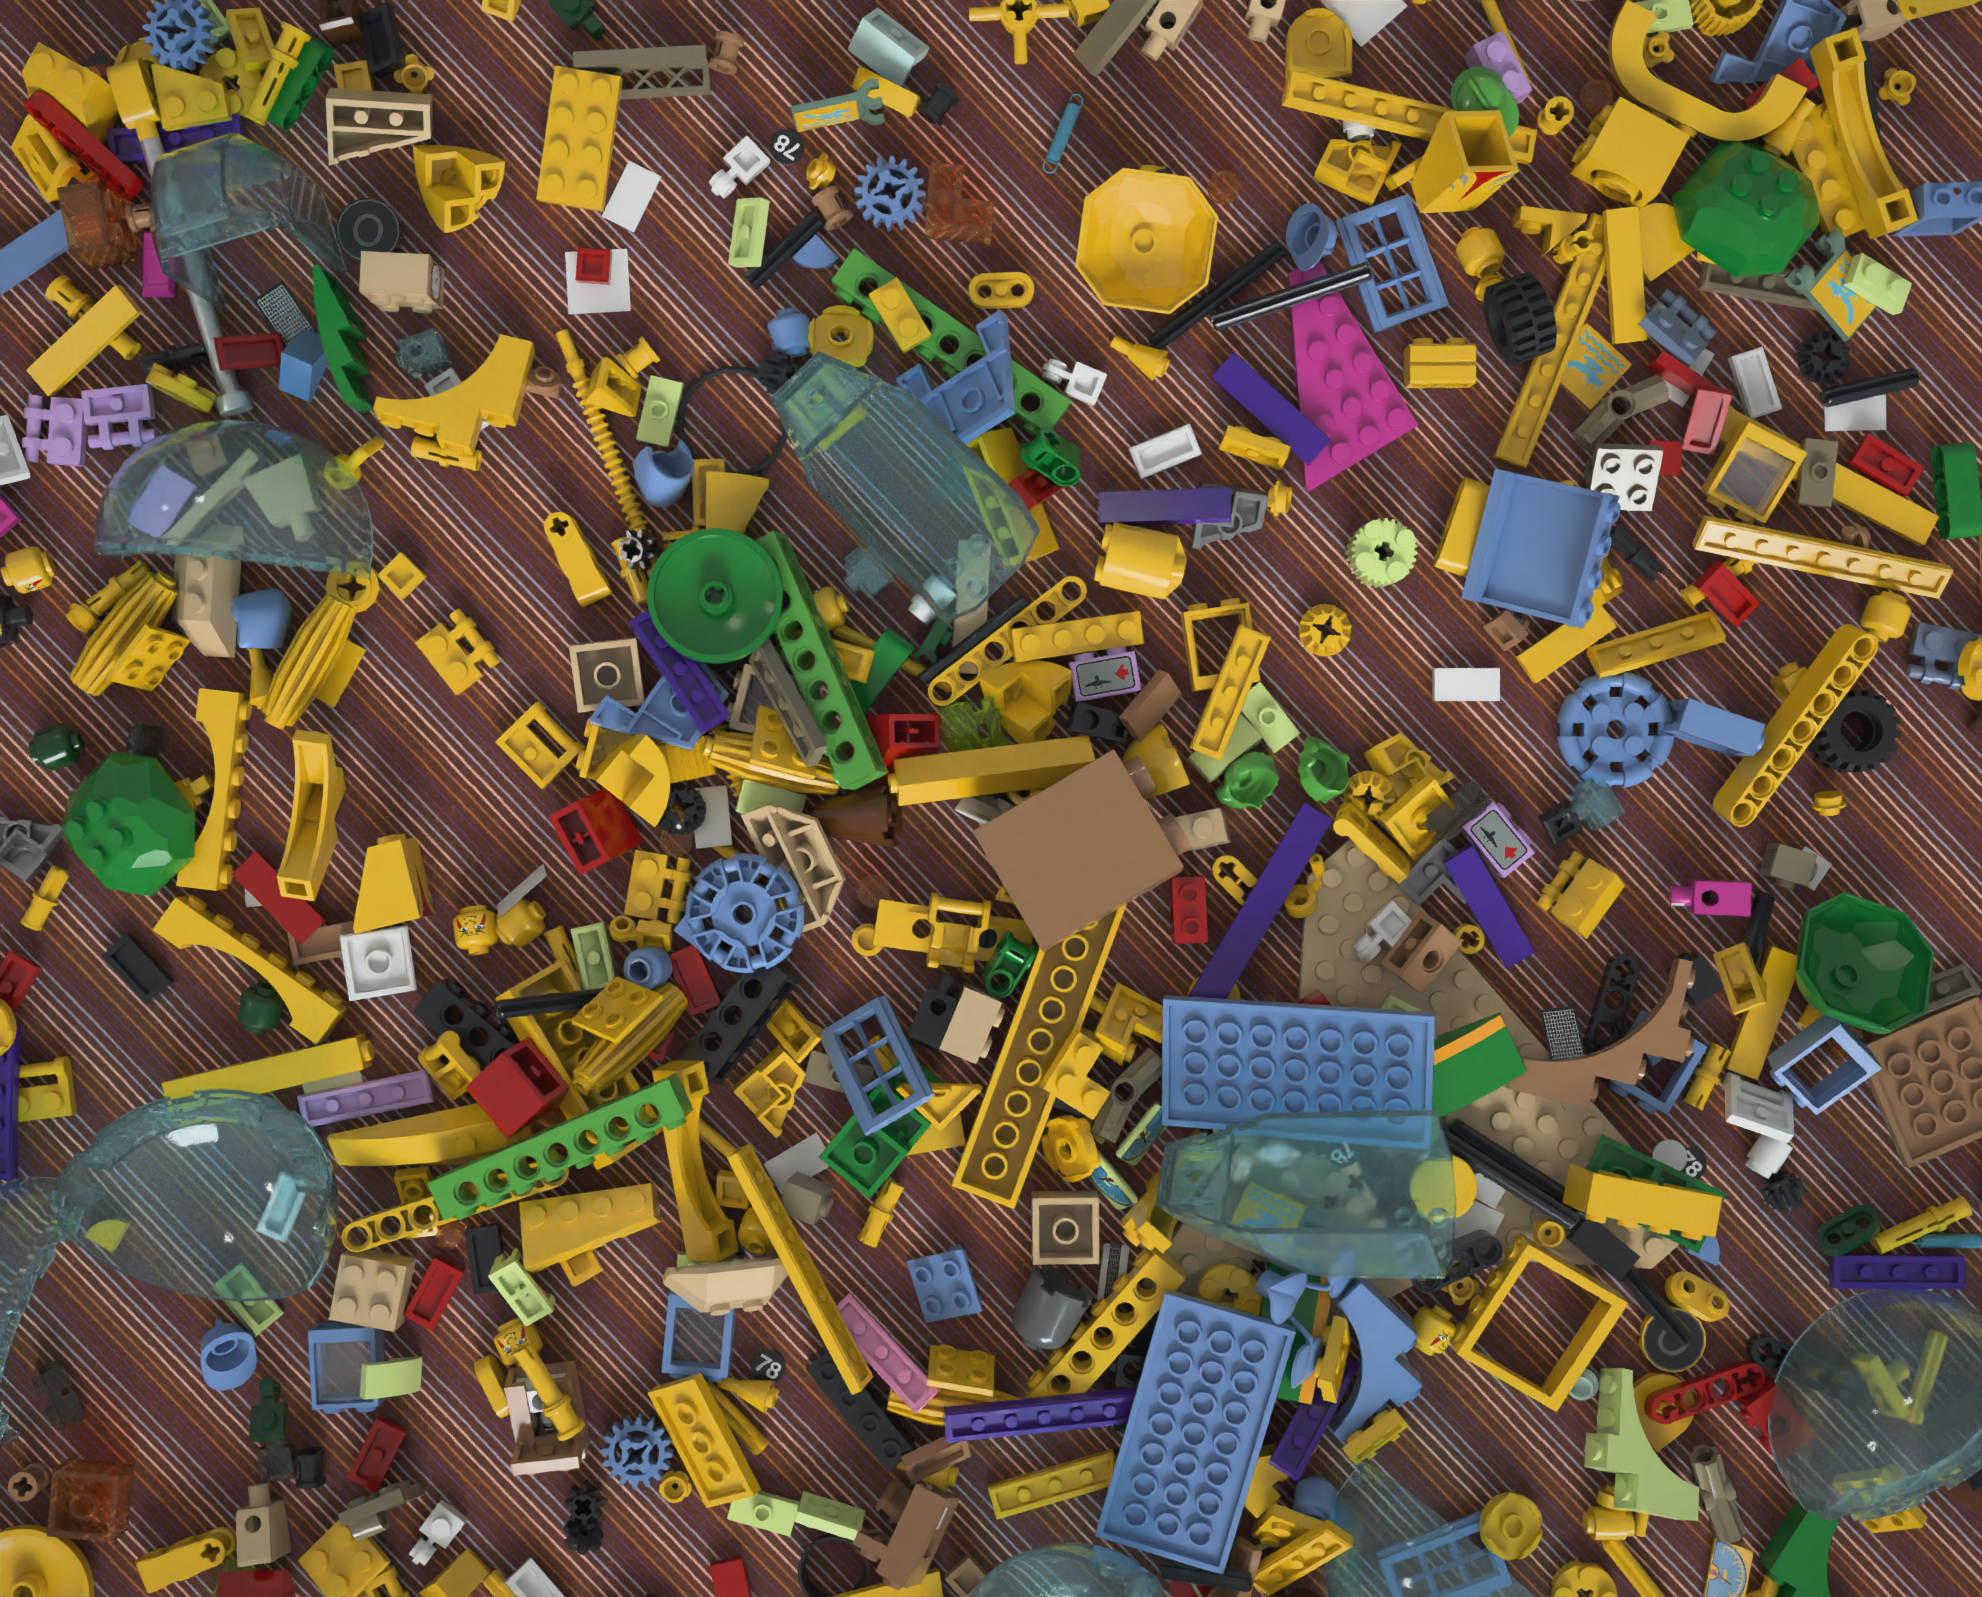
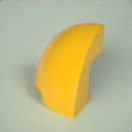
(456, 182)
(1028, 696)
(1159, 759)
(637, 777)

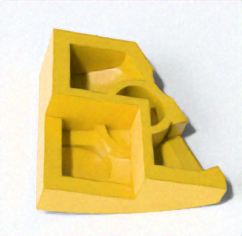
(1356, 167)
(732, 499)
(1403, 764)
(771, 1088)

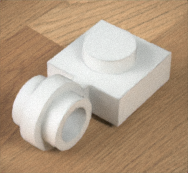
(744, 161)
(1082, 384)
(1388, 926)
(440, 1528)

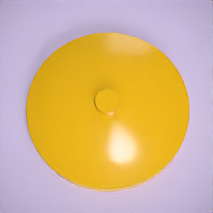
(42, 1565)

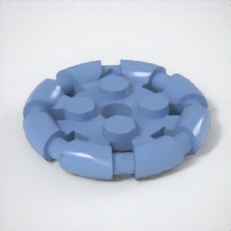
(1634, 725)
(762, 903)

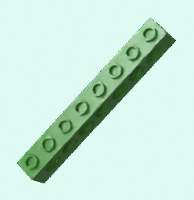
(860, 270)
(828, 669)
(451, 1187)

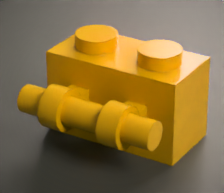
(1585, 898)

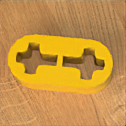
(1227, 883)
(492, 1381)

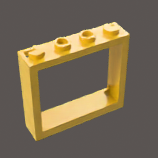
(1581, 1348)

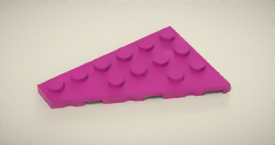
(1341, 384)

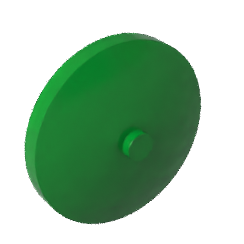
(715, 595)

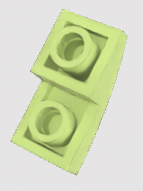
(1241, 741)
(756, 795)
(391, 1377)

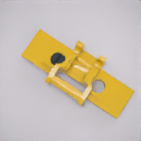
(947, 942)

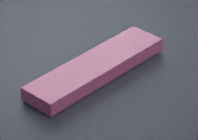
(886, 1356)

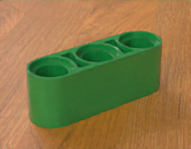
(301, 83)
(1956, 490)
(889, 656)

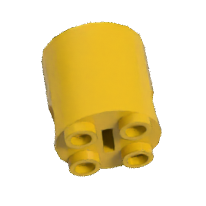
(1140, 560)

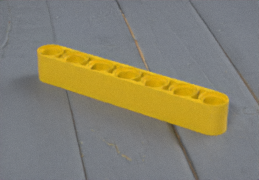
(1796, 724)
(411, 1224)

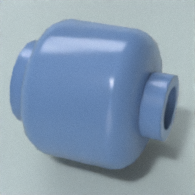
(789, 332)
(648, 967)
(1315, 1498)

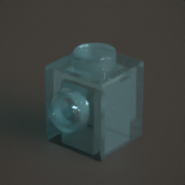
(422, 353)
(866, 573)
(1595, 803)

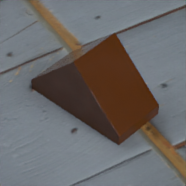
(340, 21)

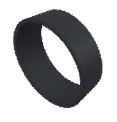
(804, 1581)

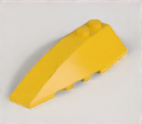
(427, 1139)

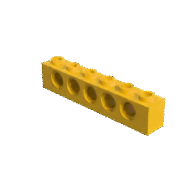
(1124, 1326)

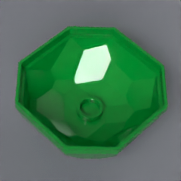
(1746, 209)
(130, 824)
(1863, 964)

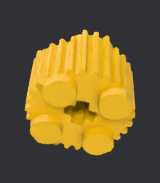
(1723, 15)

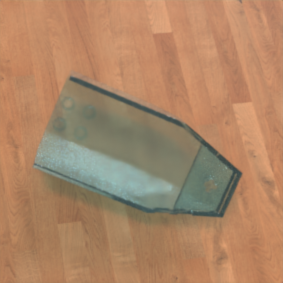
(224, 193)
(905, 485)
(1322, 1191)

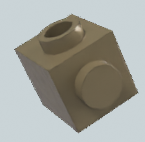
(1788, 865)
(806, 1198)

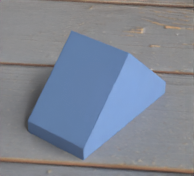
(302, 365)

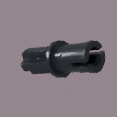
(175, 357)
(1635, 553)

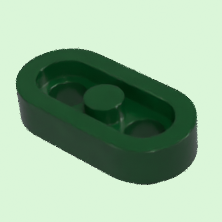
(1846, 1231)

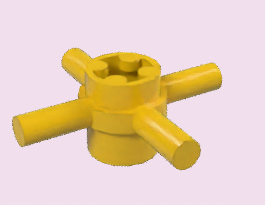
(1019, 28)

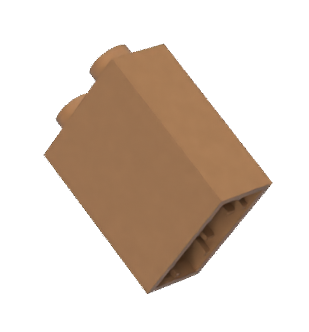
(1083, 848)

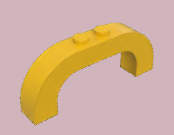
(1691, 114)

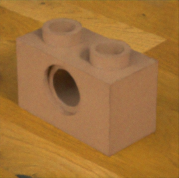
(1421, 952)

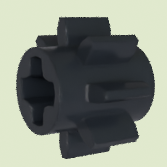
(776, 371)
(637, 557)
(1783, 1191)
(590, 1509)

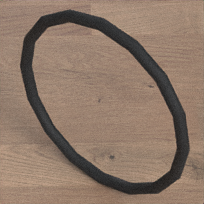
(681, 415)

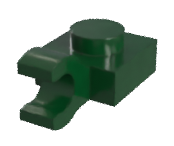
(578, 13)
(938, 634)
(271, 1417)

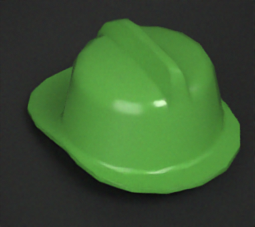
(1484, 90)

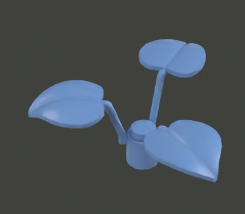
(1283, 1295)

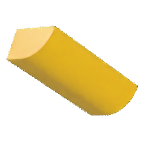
(1001, 453)

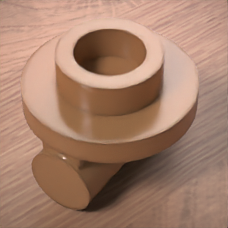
(544, 382)
(1856, 535)

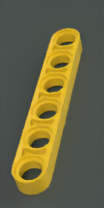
(1002, 636)

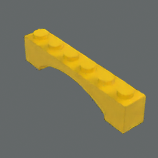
(1842, 80)
(225, 721)
(312, 1009)
(705, 1228)

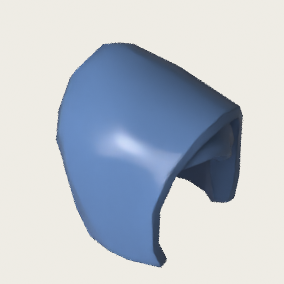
(662, 475)
(262, 618)

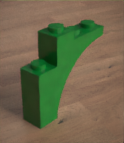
(1799, 1554)

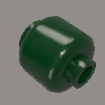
(56, 747)
(259, 1008)

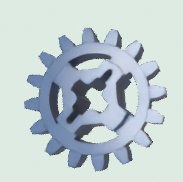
(180, 49)
(878, 198)
(645, 1461)

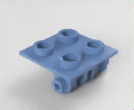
(945, 1285)

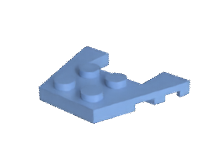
(1791, 35)
(977, 395)
(659, 716)

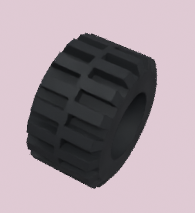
(1520, 318)
(1877, 740)

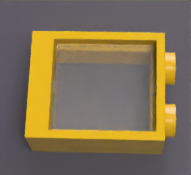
(1752, 475)

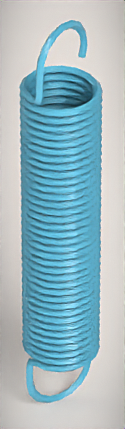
(1063, 133)
(1949, 1241)

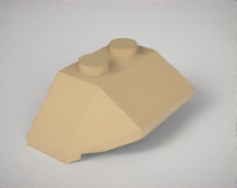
(205, 603)
(804, 852)
(727, 1284)

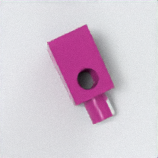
(1726, 897)

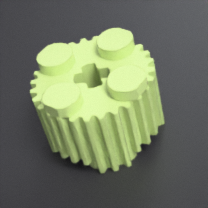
(1398, 545)

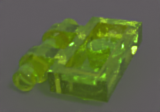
(961, 725)

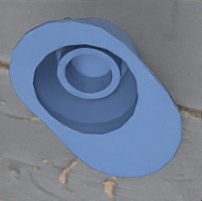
(1310, 236)
(227, 1356)

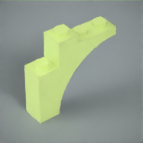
(1622, 1448)

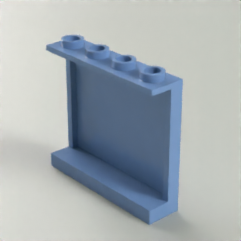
(1541, 547)

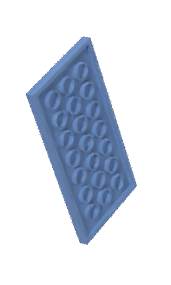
(1261, 1057)
(1195, 1431)

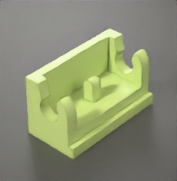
(520, 1289)

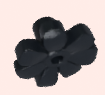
(583, 1537)

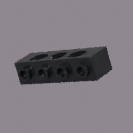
(436, 1013)
(737, 1038)
(863, 1411)

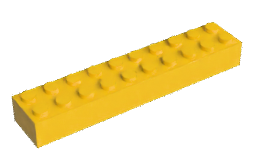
(1013, 1103)

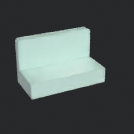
(887, 46)

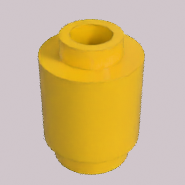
(1608, 1524)

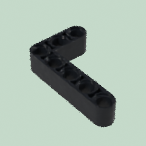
(1470, 1262)

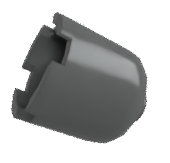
(1049, 1308)

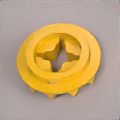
(362, 599)
(1311, 637)
(1380, 787)

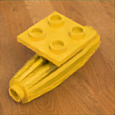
(129, 640)
(315, 664)
(768, 757)
(628, 1027)
(962, 1380)

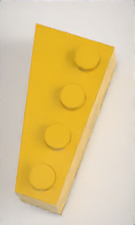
(1642, 1202)
(575, 1223)

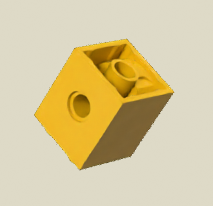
(1628, 153)

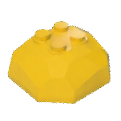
(1146, 240)

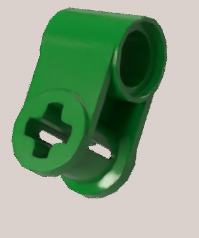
(1054, 457)
(1009, 958)

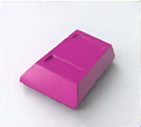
(153, 280)

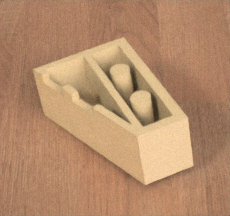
(374, 121)

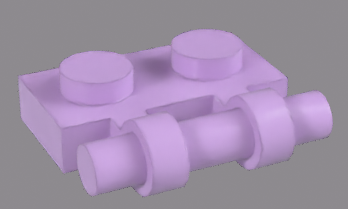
(119, 405)
(66, 431)

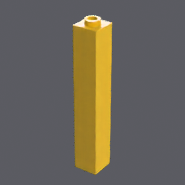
(987, 770)
(280, 1069)

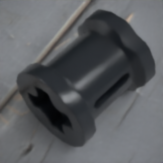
(938, 104)
(310, 1467)

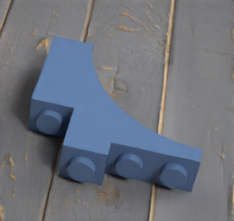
(1382, 1370)

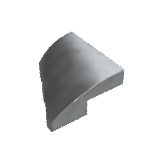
(1246, 516)
(27, 846)

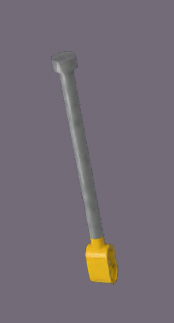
(139, 110)

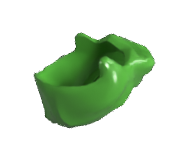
(1322, 770)
(1248, 781)

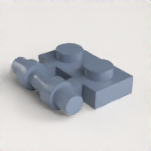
(1672, 333)
(1937, 644)

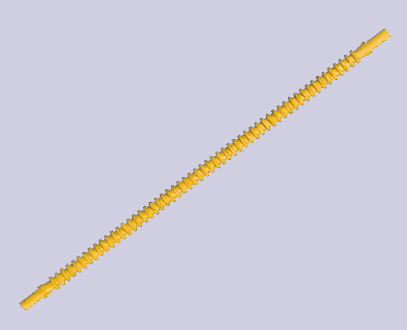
(576, 368)

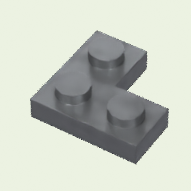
(1429, 872)

